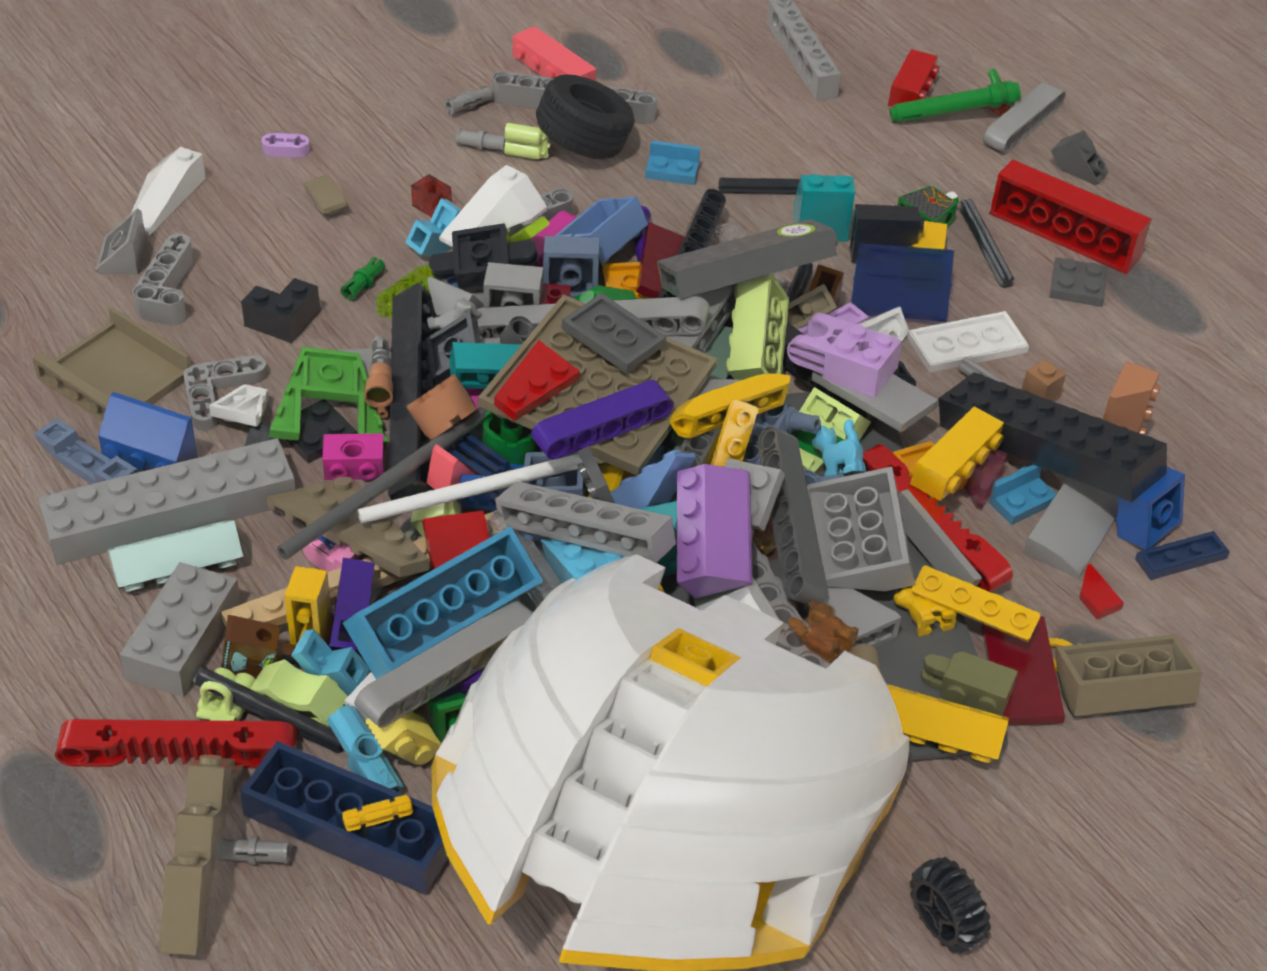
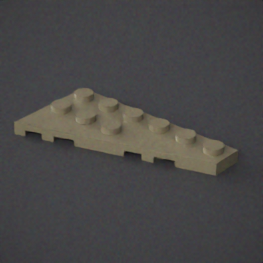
(378, 538)

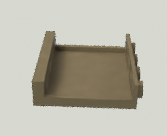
(115, 359)

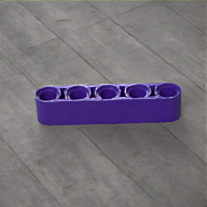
(602, 419)

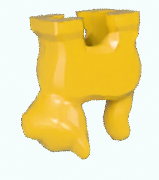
(924, 611)

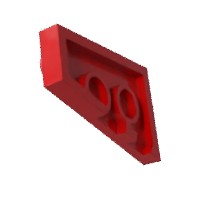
(535, 381)

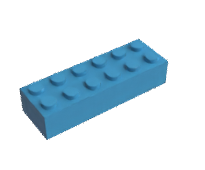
(442, 602)

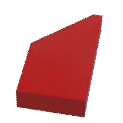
(1098, 594)

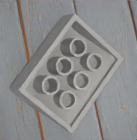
(862, 531)

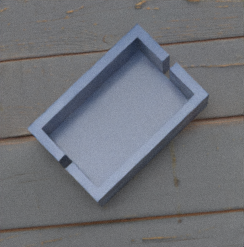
(611, 221)

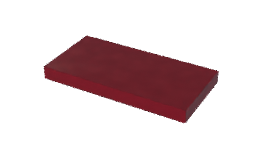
(657, 245)
(1036, 688)

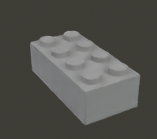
(179, 629)

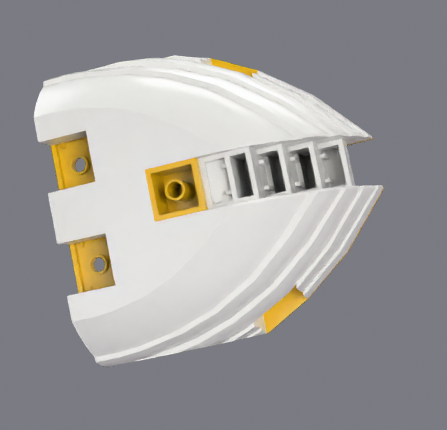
(662, 772)

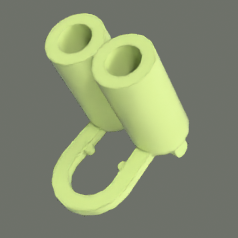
(526, 141)
(216, 708)

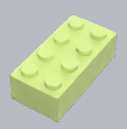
(758, 328)

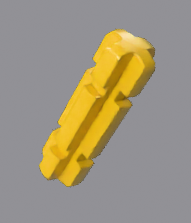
(377, 812)

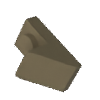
(809, 304)

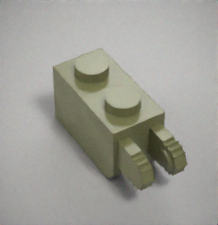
(970, 681)

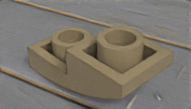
(325, 194)

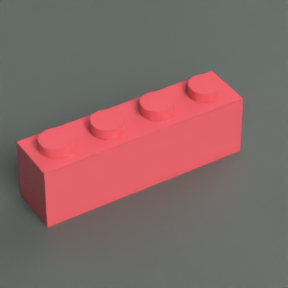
(549, 56)

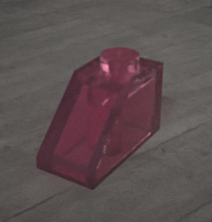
(984, 476)

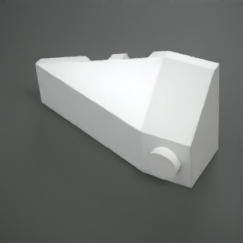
(169, 186)

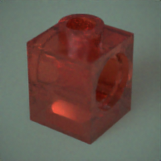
(428, 192)

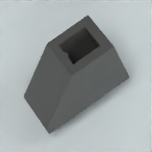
(1079, 158)

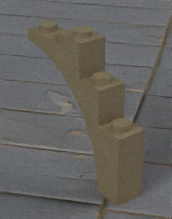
(198, 834)

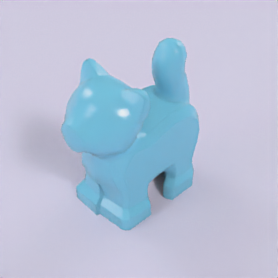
(846, 452)

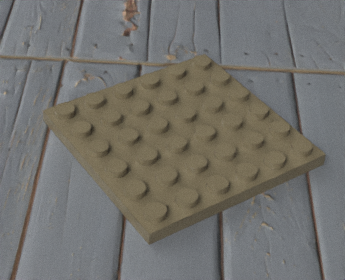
(674, 366)

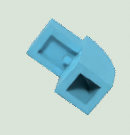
(425, 234)
(340, 665)

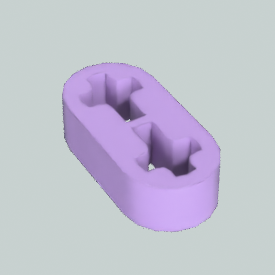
(285, 145)

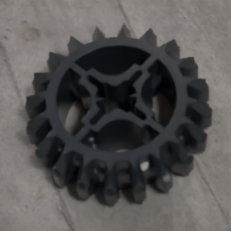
(950, 904)

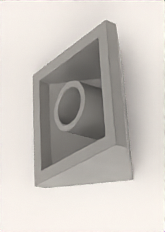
(123, 247)

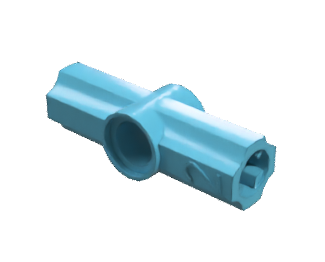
(356, 738)

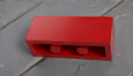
(914, 78)

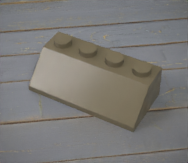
(1127, 675)

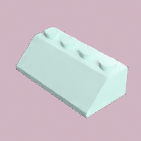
(160, 555)

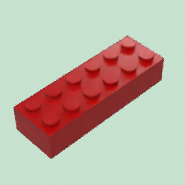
(1069, 216)

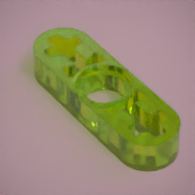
(384, 299)

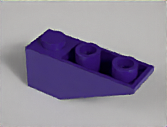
(351, 597)

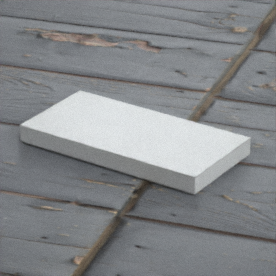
(974, 338)

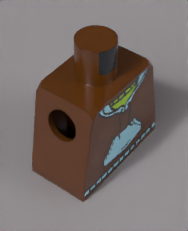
(252, 645)

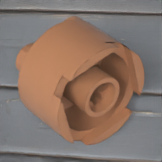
(441, 407)

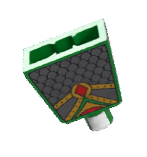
(932, 204)

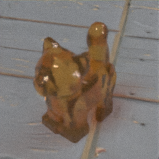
(825, 631)

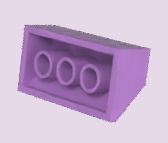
(713, 529)

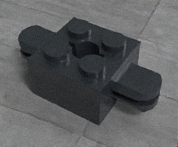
(478, 247)

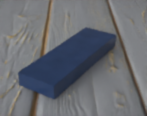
(1182, 555)

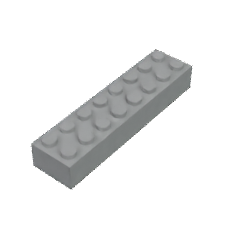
(164, 500)

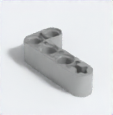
(156, 291)

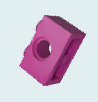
(353, 456)

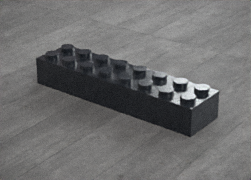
(1061, 437)

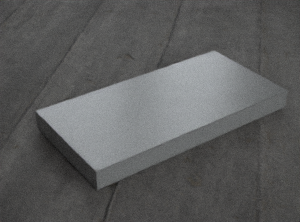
(895, 404)

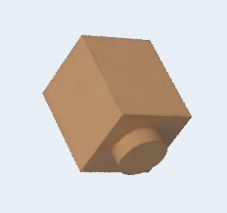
(1044, 380)

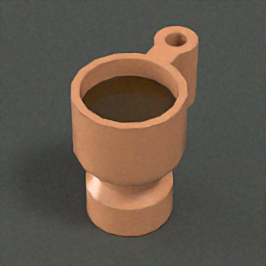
(379, 388)

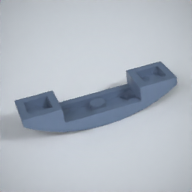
(79, 457)

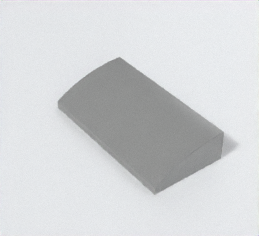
(1072, 527)

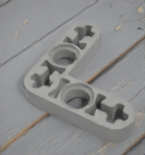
(212, 380)

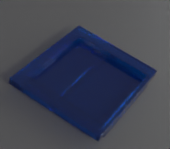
(903, 278)

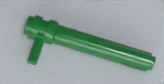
(992, 95)

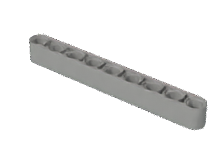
(666, 315)

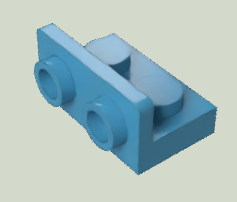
(673, 162)
(1021, 494)

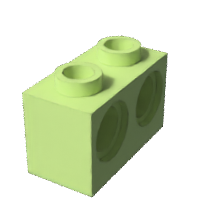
(833, 413)

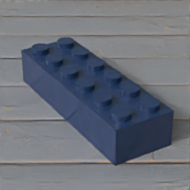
(308, 802)

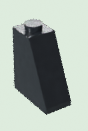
(884, 226)

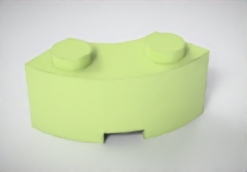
(300, 691)

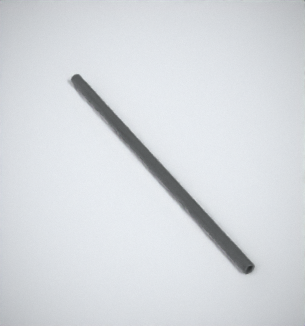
(379, 485)

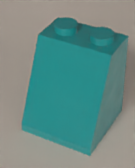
(826, 201)

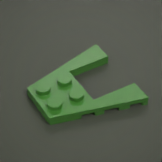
(329, 377)

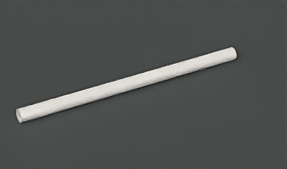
(469, 488)

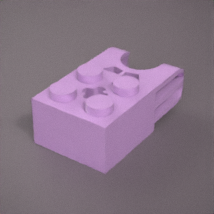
(846, 353)

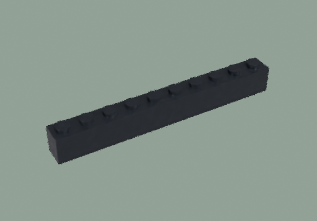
(410, 381)

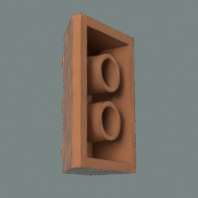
(1131, 398)

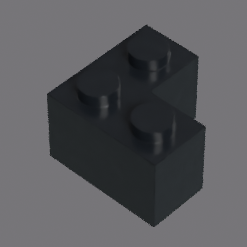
(284, 313)

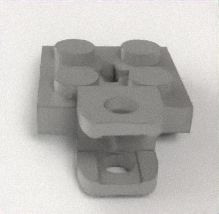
(764, 488)

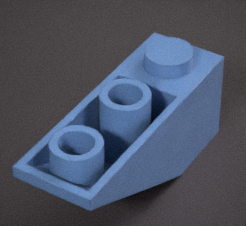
(655, 483)

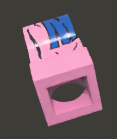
(328, 554)

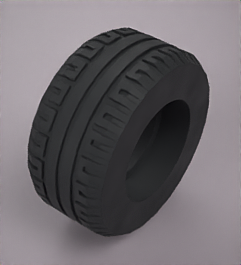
(585, 116)

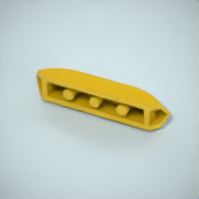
(710, 409)

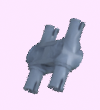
(783, 418)

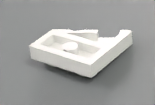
(241, 405)

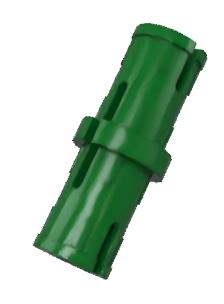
(362, 278)

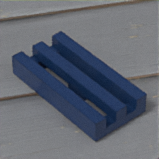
(483, 449)

